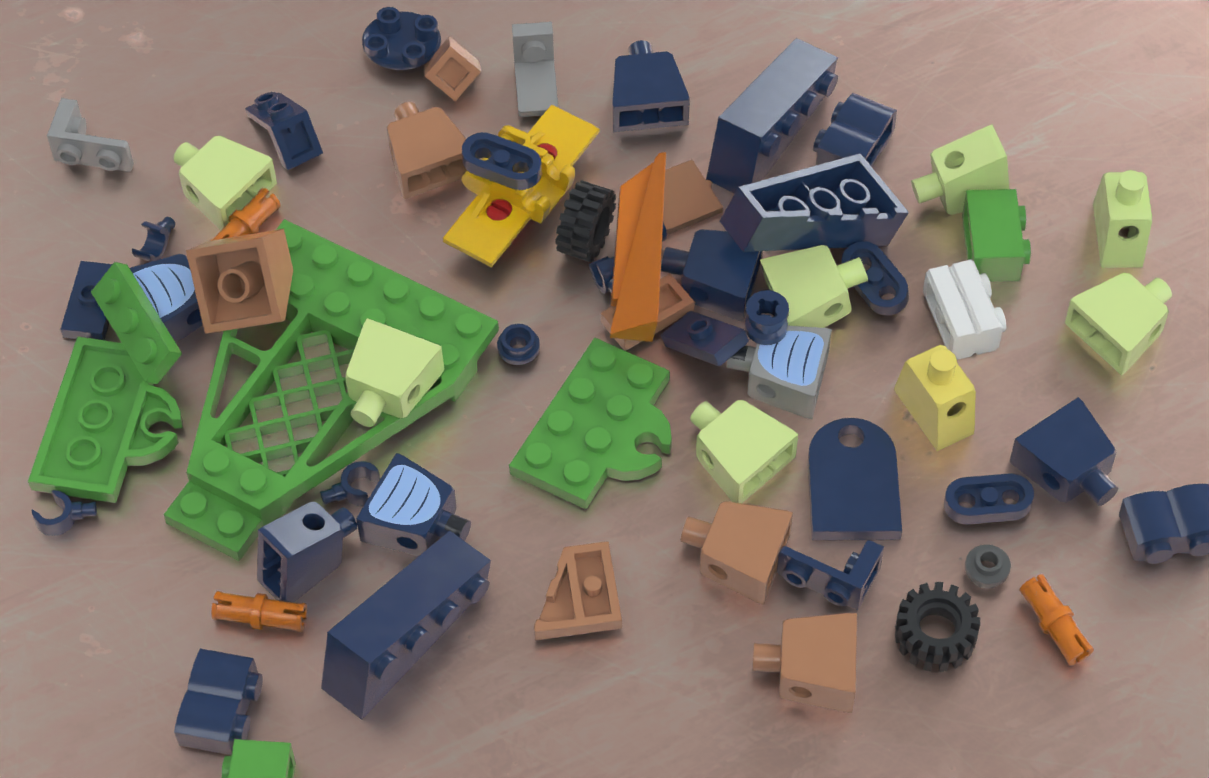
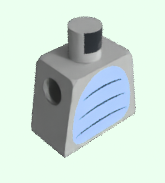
(787, 371)

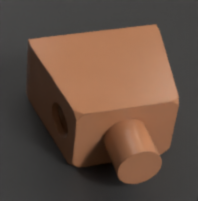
(424, 149)
(740, 546)
(814, 660)

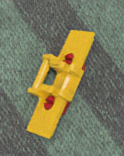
(502, 212)

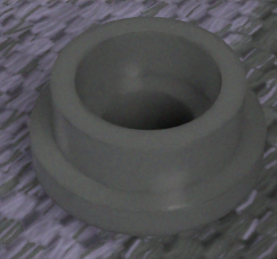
(983, 576)

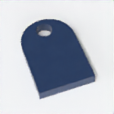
(853, 487)

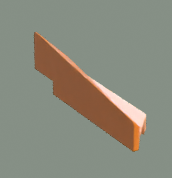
(638, 254)

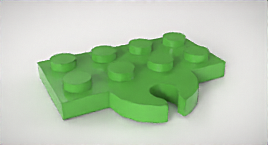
(102, 424)
(597, 426)

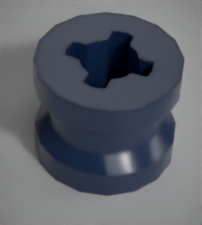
(764, 328)

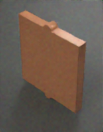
(687, 197)

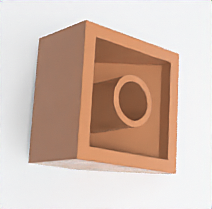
(242, 280)

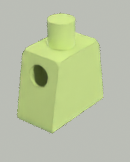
(963, 165)
(222, 176)
(1120, 203)
(813, 284)
(1120, 318)
(390, 372)
(742, 447)

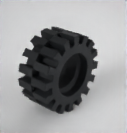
(585, 221)
(944, 604)

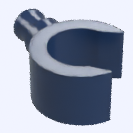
(156, 240)
(603, 273)
(343, 489)
(63, 523)

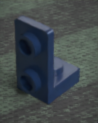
(288, 128)
(837, 586)

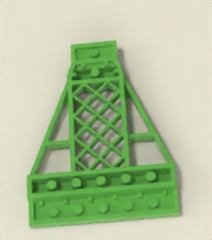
(332, 297)

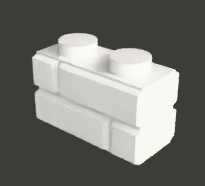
(963, 309)

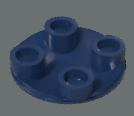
(401, 39)

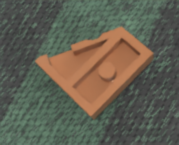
(581, 594)

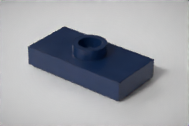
(83, 313)
(705, 338)

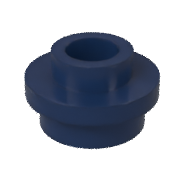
(518, 335)

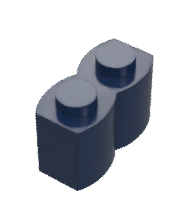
(856, 128)
(1167, 523)
(217, 701)

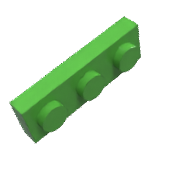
(136, 323)

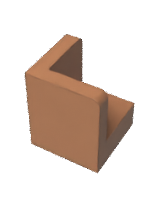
(452, 68)

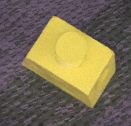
(938, 396)

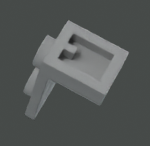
(534, 68)
(73, 147)

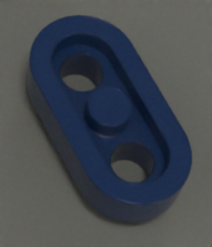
(503, 161)
(882, 279)
(987, 497)

